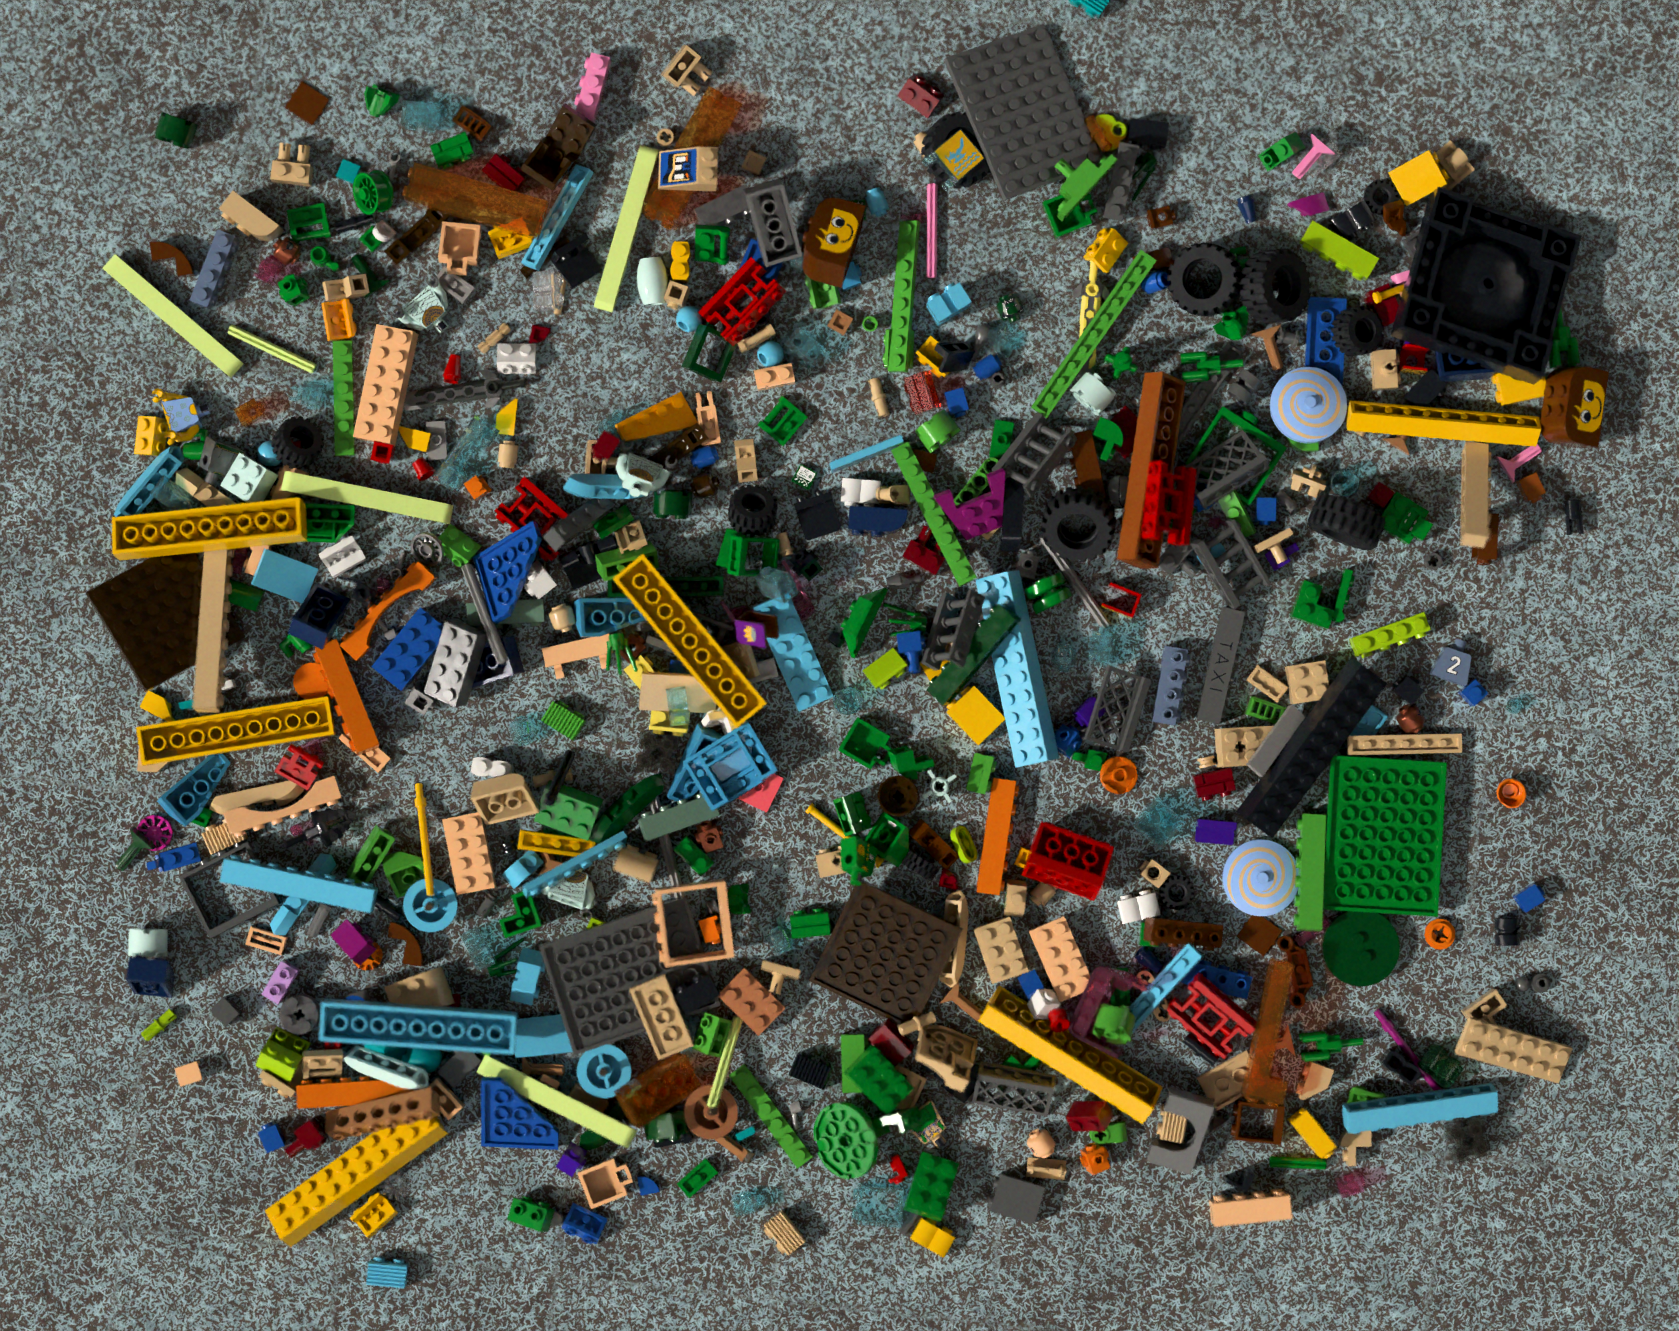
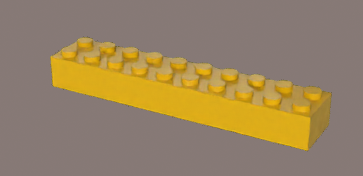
(209, 529)
(689, 640)
(237, 730)
(1075, 1059)
(350, 1177)

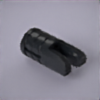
(1572, 512)

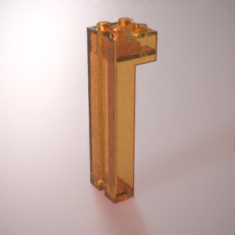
(706, 128)
(475, 201)
(1257, 1080)

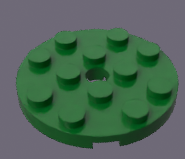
(829, 1131)

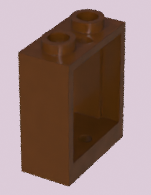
(1486, 555)
(1277, 1123)

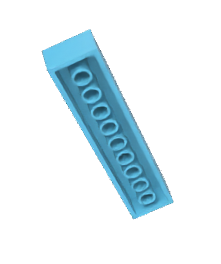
(1019, 674)
(418, 1026)

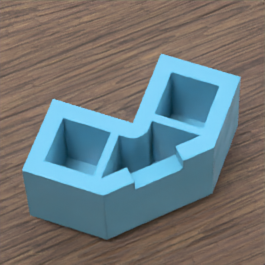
(526, 979)

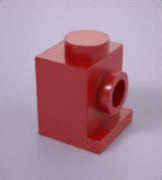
(383, 452)

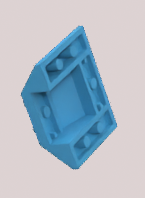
(730, 766)

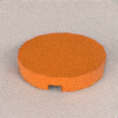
(309, 682)
(1118, 775)

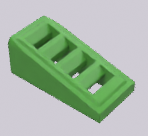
(1251, 704)

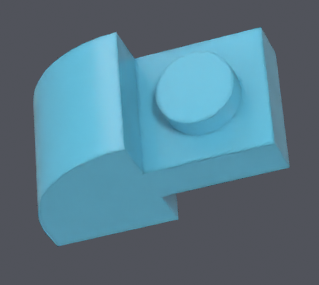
(522, 869)

